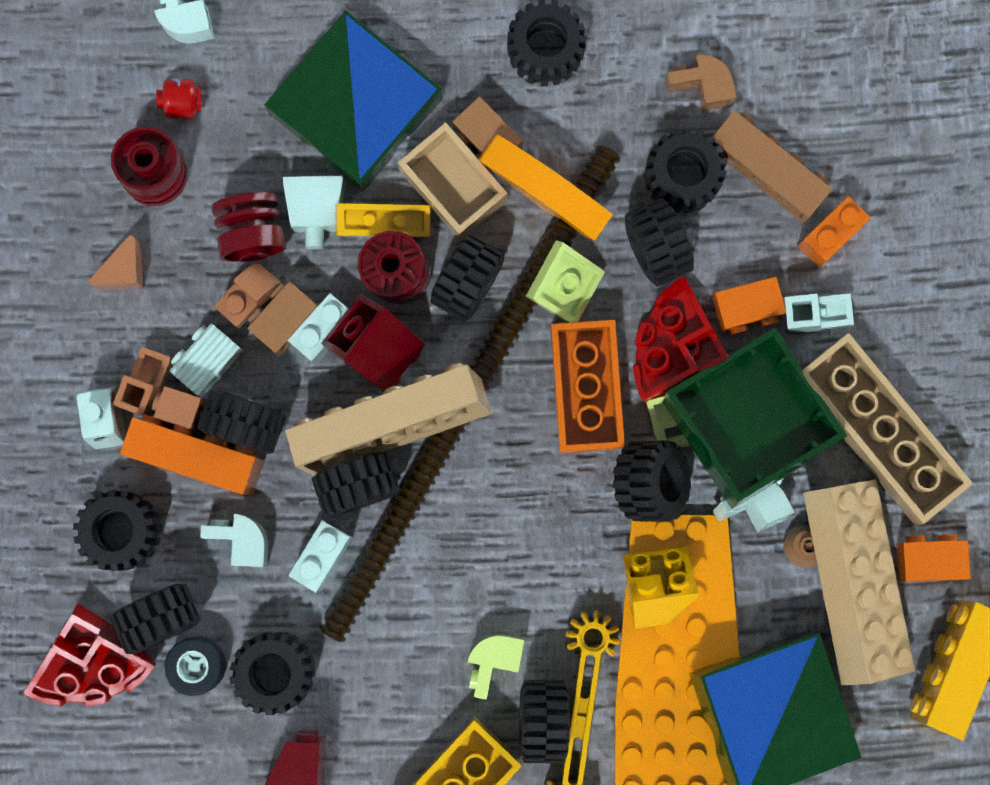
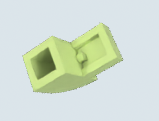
(493, 652)

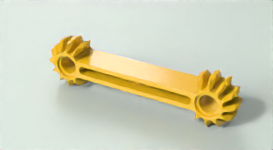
(583, 707)

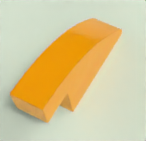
(545, 187)

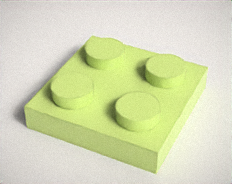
(565, 283)

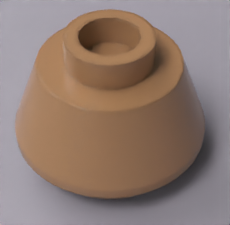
(796, 548)

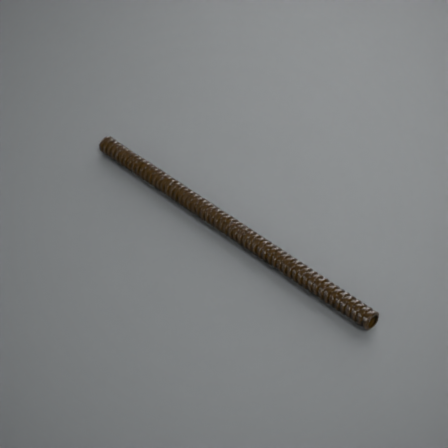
(441, 443)

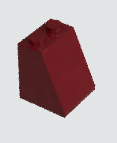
(374, 343)
(300, 760)

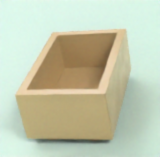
(453, 181)

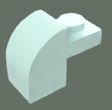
(185, 21)
(817, 313)
(764, 508)
(248, 539)

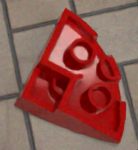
(674, 342)
(87, 664)

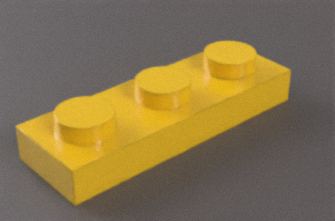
(377, 218)

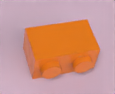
(834, 232)
(748, 306)
(933, 560)

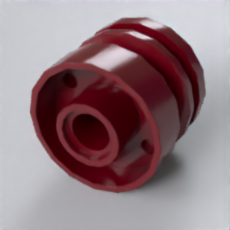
(149, 166)
(248, 221)
(384, 252)

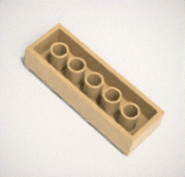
(390, 419)
(886, 431)
(859, 583)

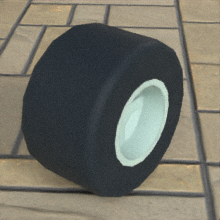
(184, 666)

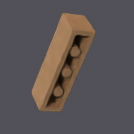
(771, 167)

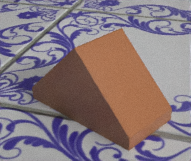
(122, 268)

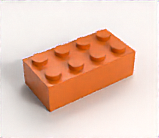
(587, 387)
(199, 459)

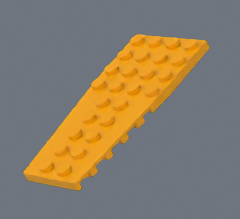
(657, 711)

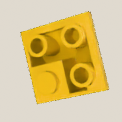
(659, 585)

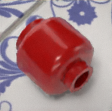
(179, 99)

